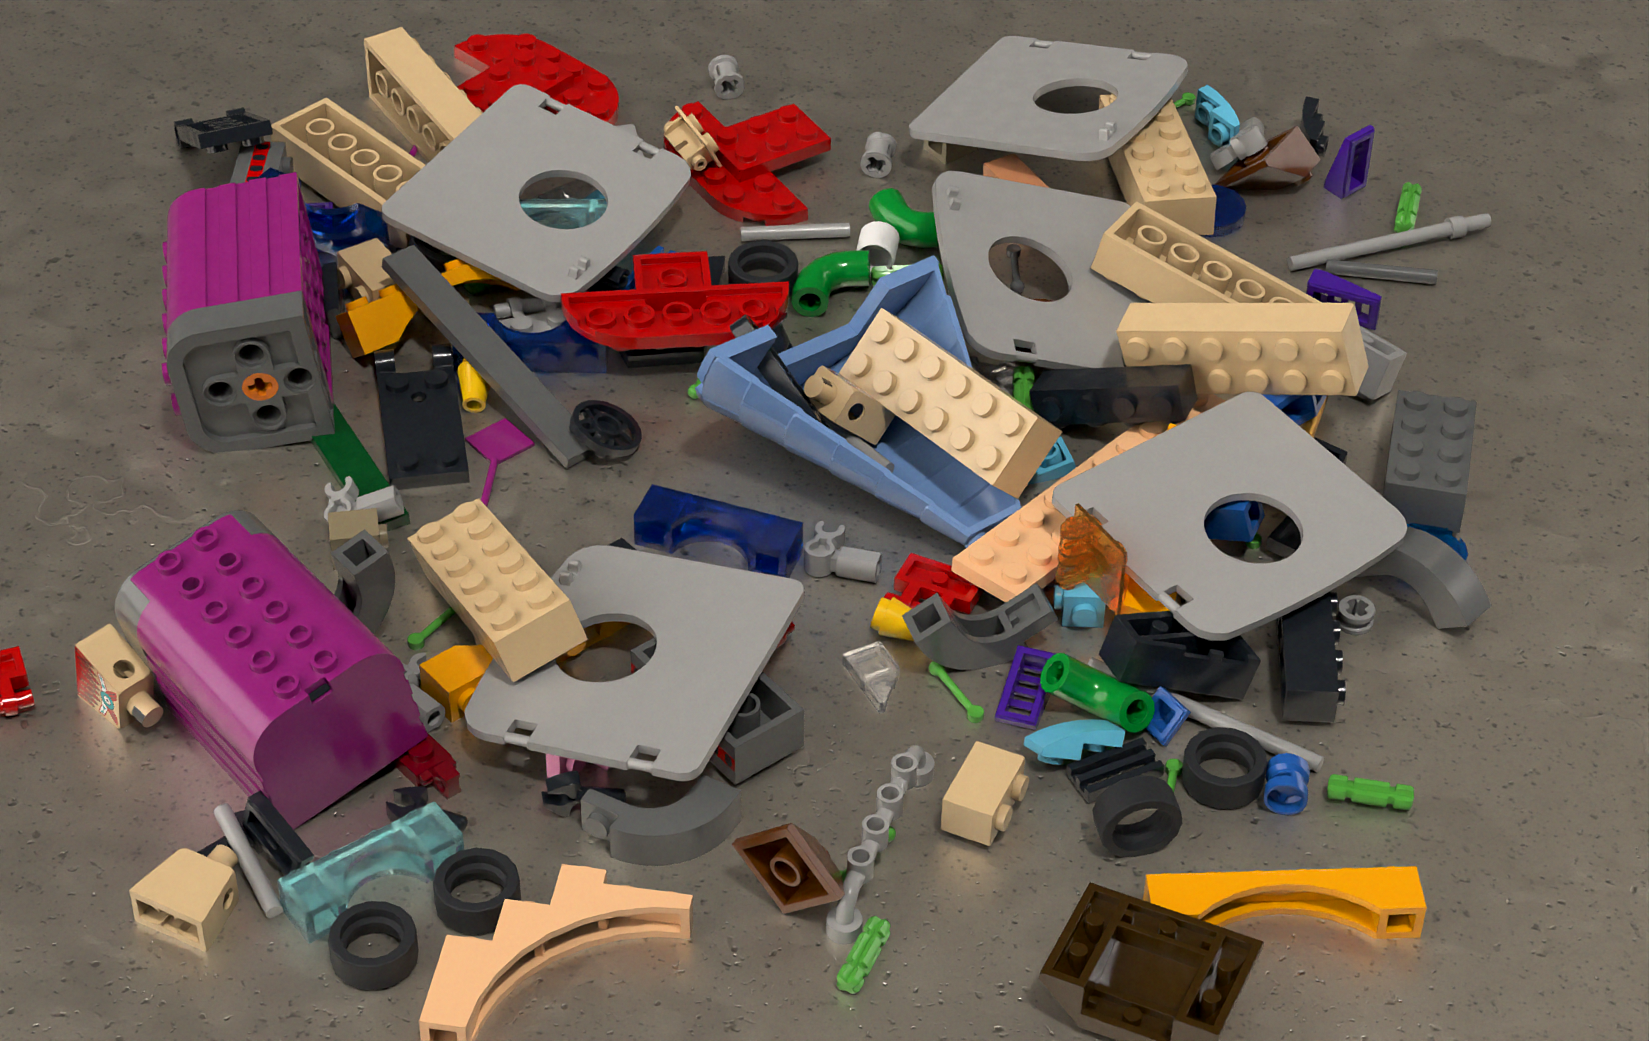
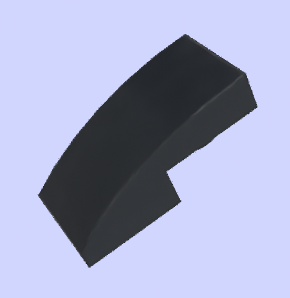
(1313, 126)

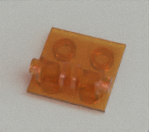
(1091, 557)

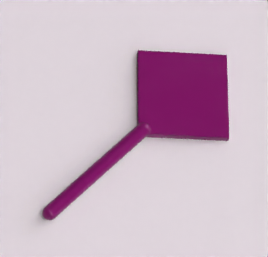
(497, 445)

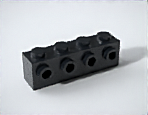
(1115, 395)
(1310, 662)

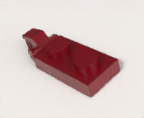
(430, 764)

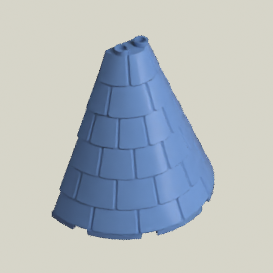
(924, 476)

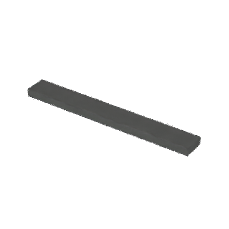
(486, 353)

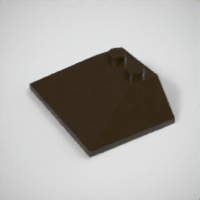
(1147, 970)

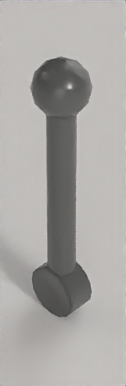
(1014, 251)

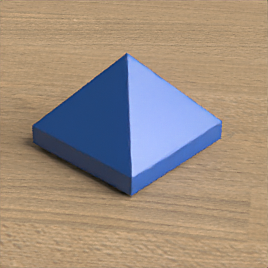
(1168, 716)

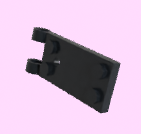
(219, 132)
(422, 437)

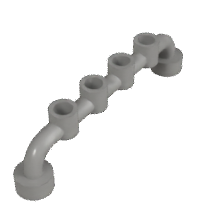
(908, 770)

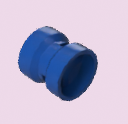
(1286, 784)

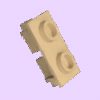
(689, 143)

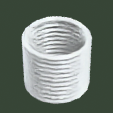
(881, 235)

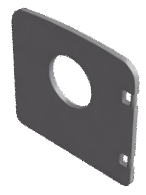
(996, 98)
(473, 187)
(1067, 226)
(1234, 452)
(712, 644)

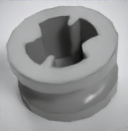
(1358, 606)

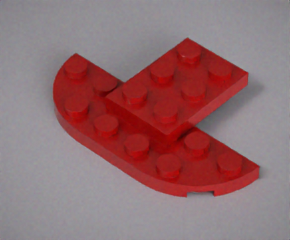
(523, 59)
(748, 155)
(672, 306)

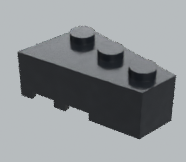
(1162, 652)

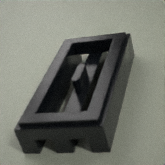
(1111, 765)
(275, 834)

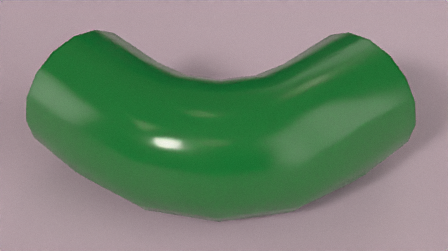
(914, 227)
(826, 275)
(1097, 692)

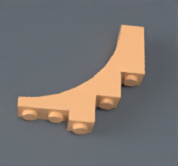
(529, 935)

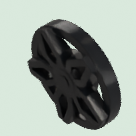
(606, 428)

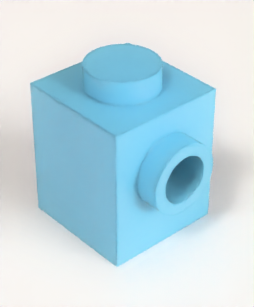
(1079, 606)

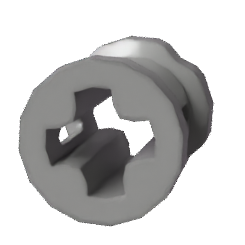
(729, 71)
(877, 159)

